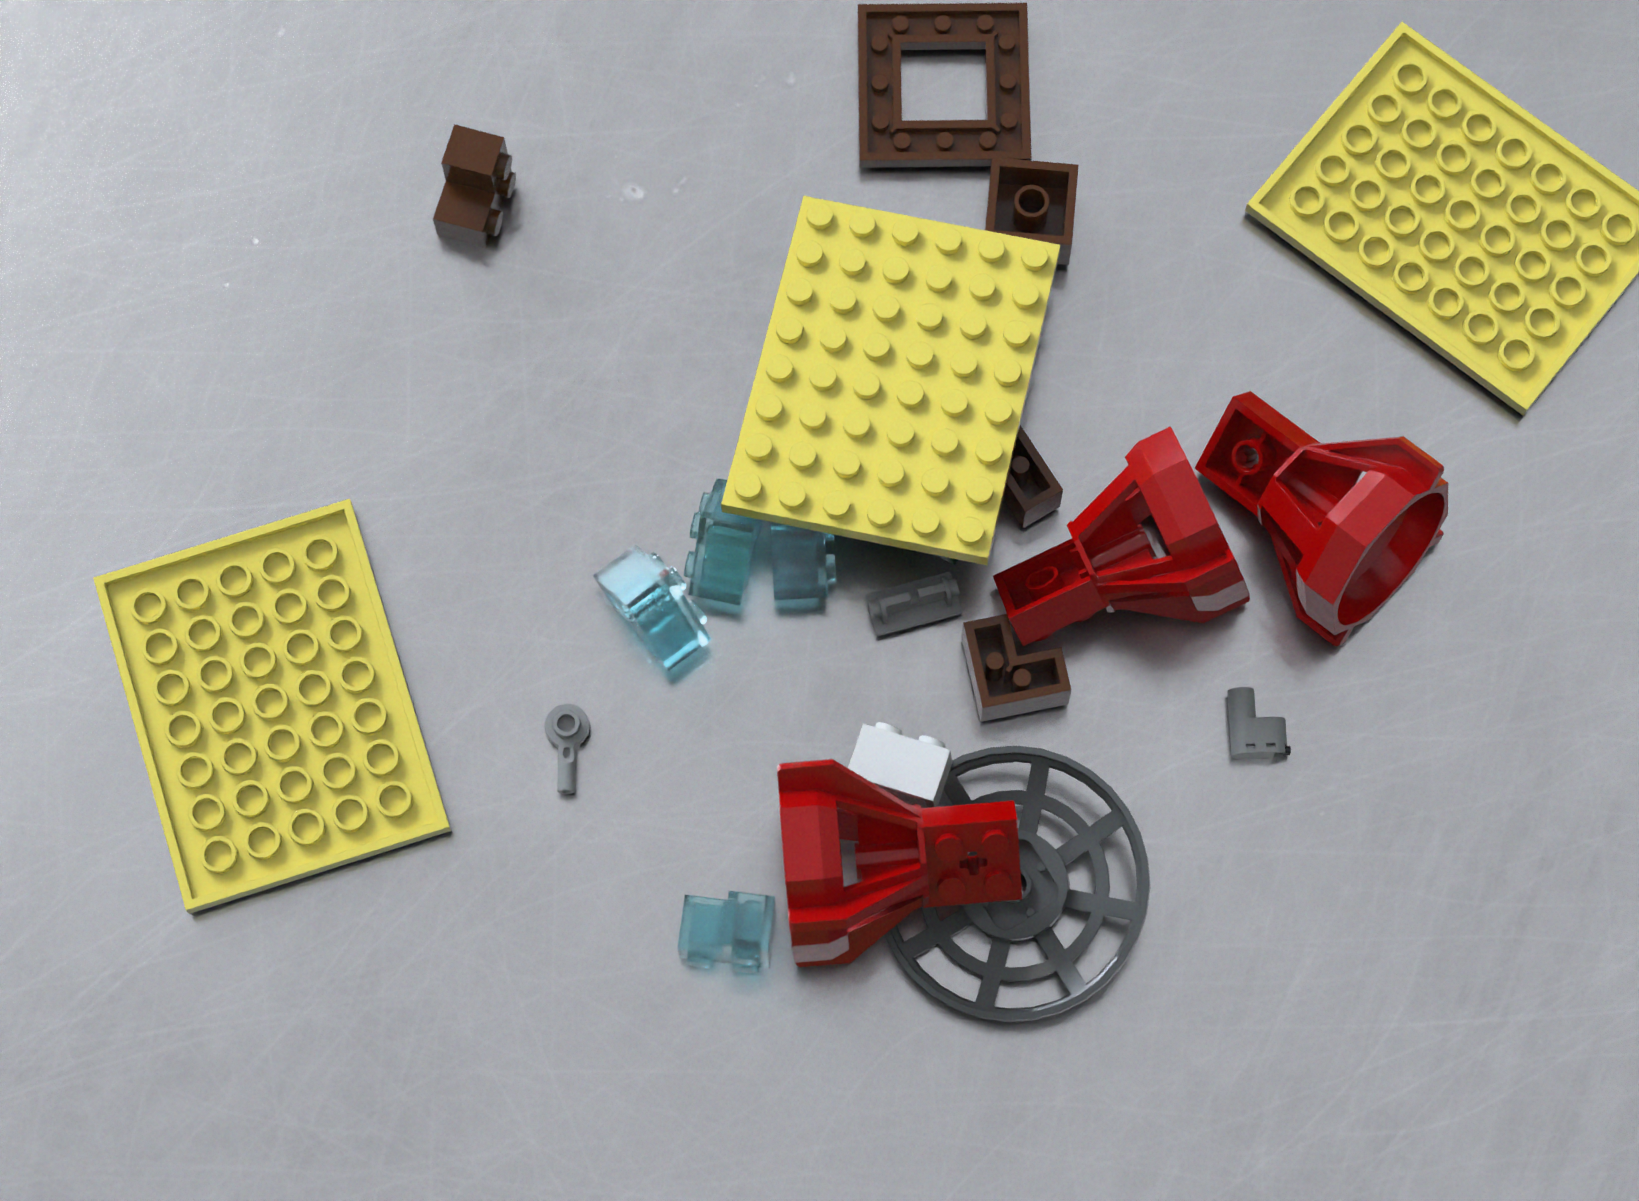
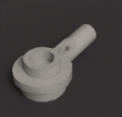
(567, 729)

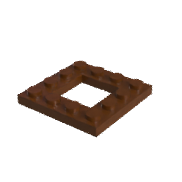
(943, 26)

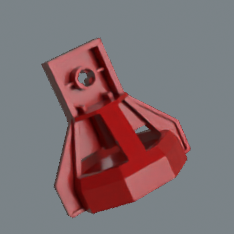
(1335, 538)
(1112, 558)
(901, 855)

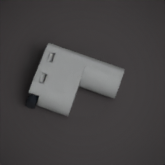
(1252, 735)

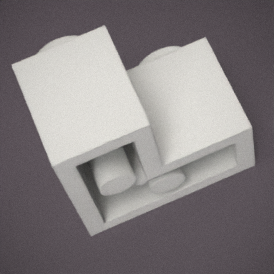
(902, 765)

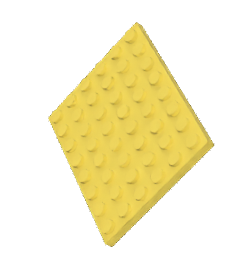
(1458, 217)
(892, 380)
(270, 706)

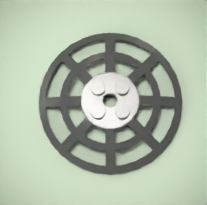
(1044, 896)

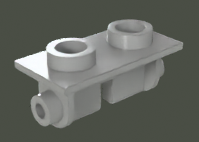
(914, 603)

